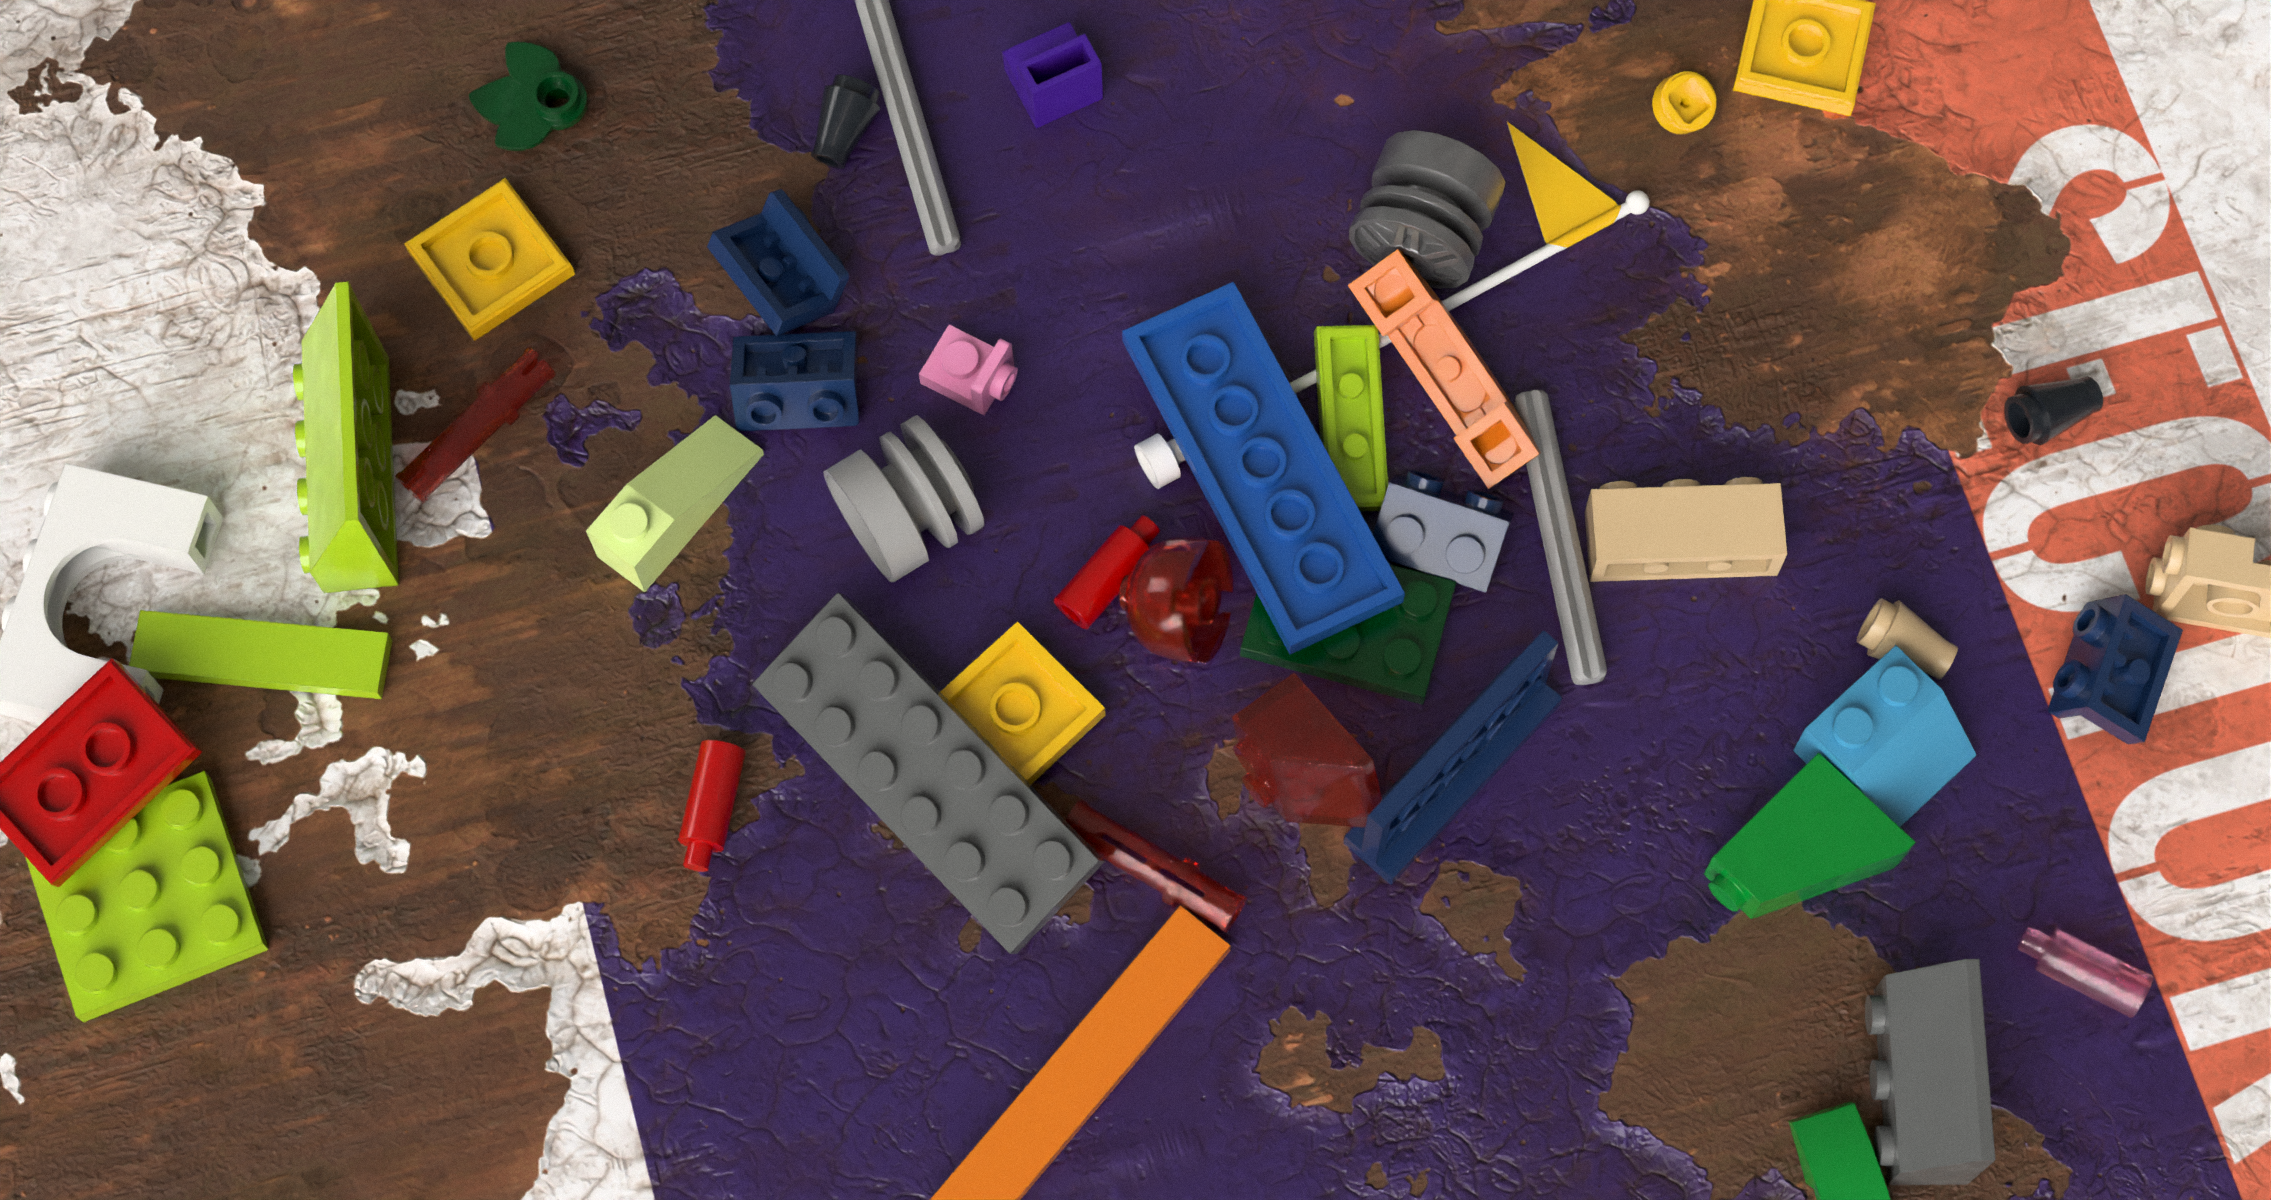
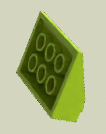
(346, 450)

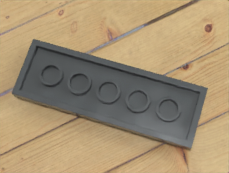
(928, 773)

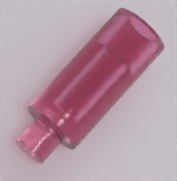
(2087, 969)

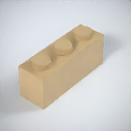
(1685, 530)

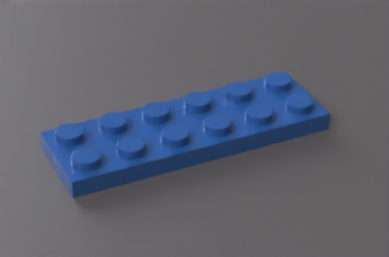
(1262, 468)

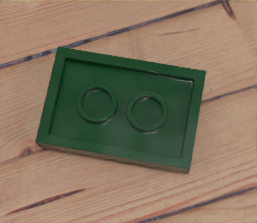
(1381, 654)

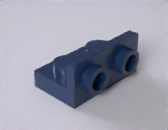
(795, 381)
(2116, 667)

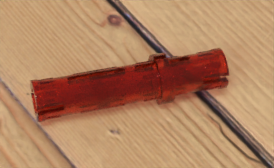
(476, 424)
(1219, 903)

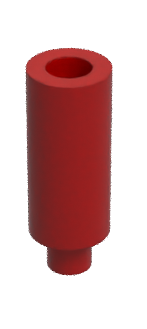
(1101, 576)
(710, 802)

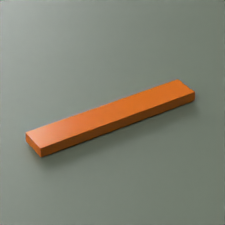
(1089, 1063)

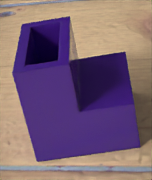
(1054, 73)

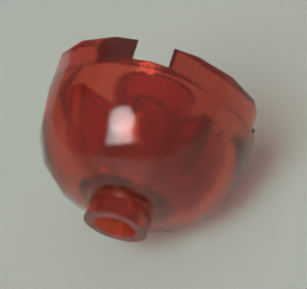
(1177, 597)

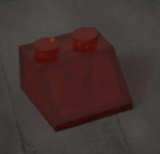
(1304, 759)

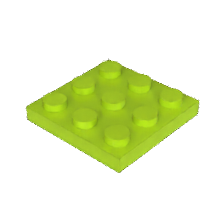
(152, 904)

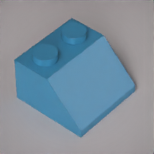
(1891, 737)

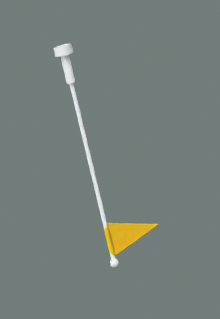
(1567, 213)

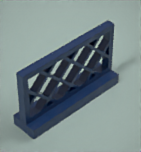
(1458, 763)

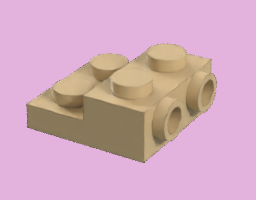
(2212, 582)

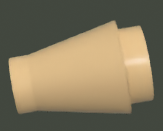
(1898, 625)

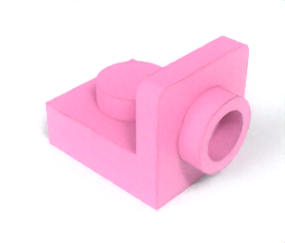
(970, 370)

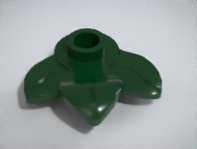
(523, 98)

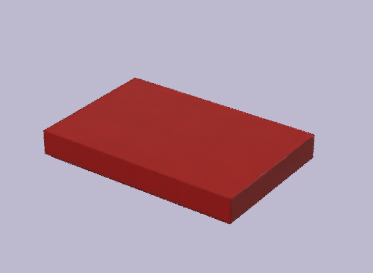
(89, 771)

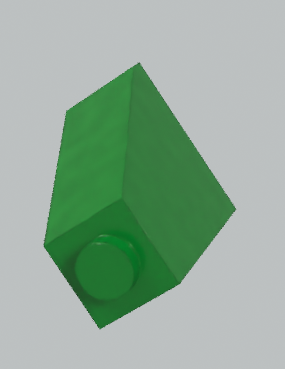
(1806, 843)

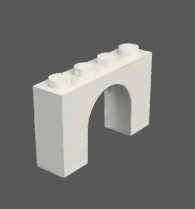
(88, 524)

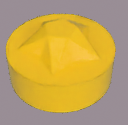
(1684, 102)

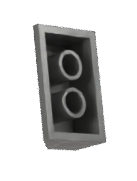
(1931, 1075)

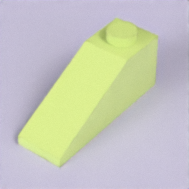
(671, 501)

